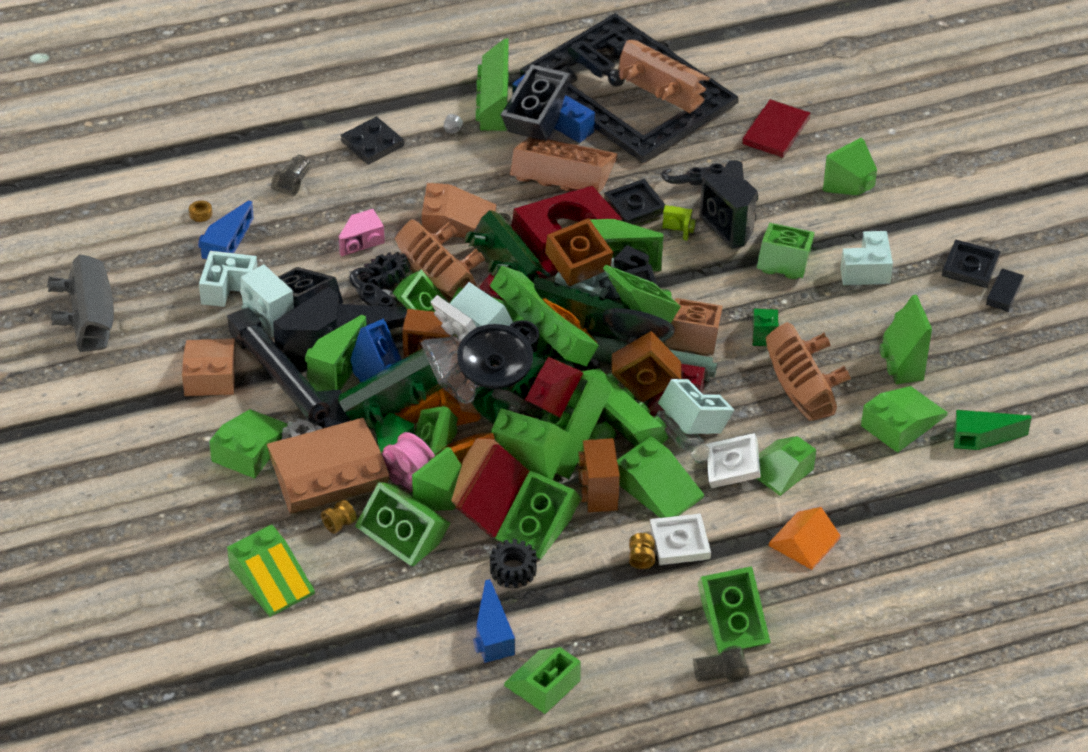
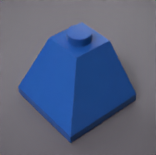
(373, 351)

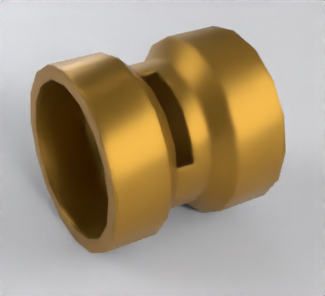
(339, 516)
(641, 551)

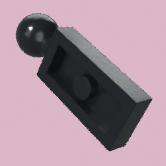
(595, 62)

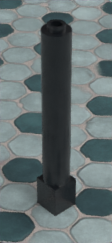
(248, 333)

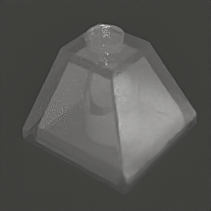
(443, 360)

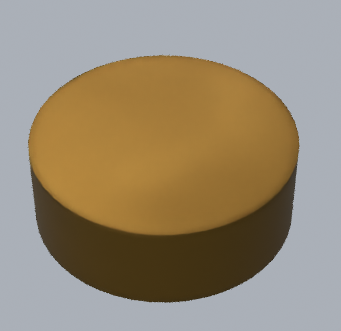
(200, 211)

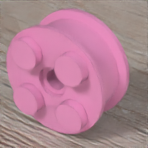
(406, 458)

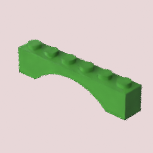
(557, 331)

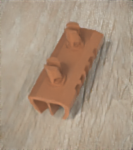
(661, 75)
(427, 254)
(799, 373)

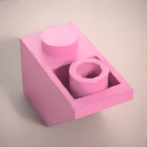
(361, 232)

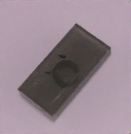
(517, 404)

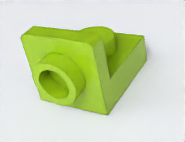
(679, 219)

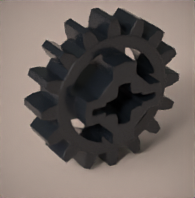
(387, 270)

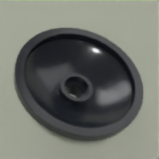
(634, 324)
(495, 346)

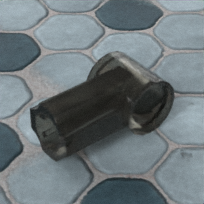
(290, 178)
(728, 664)

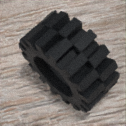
(516, 552)

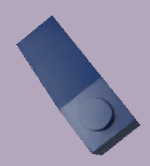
(227, 231)
(493, 632)

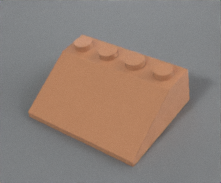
(562, 164)
(327, 465)

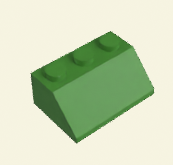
(531, 441)
(401, 523)

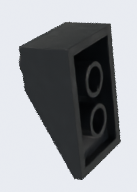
(536, 103)
(308, 284)

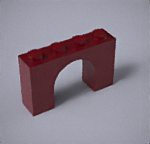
(534, 219)

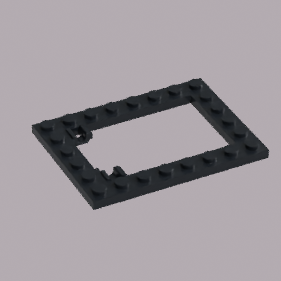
(614, 33)

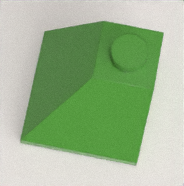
(850, 170)
(417, 292)
(436, 427)
(786, 463)
(436, 481)

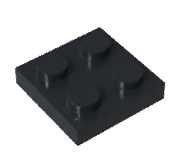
(372, 140)
(635, 202)
(971, 263)

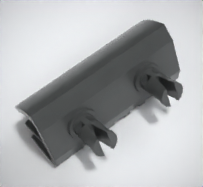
(90, 302)

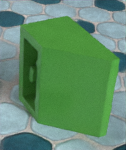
(546, 678)

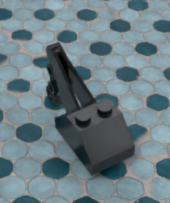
(725, 200)
(323, 314)

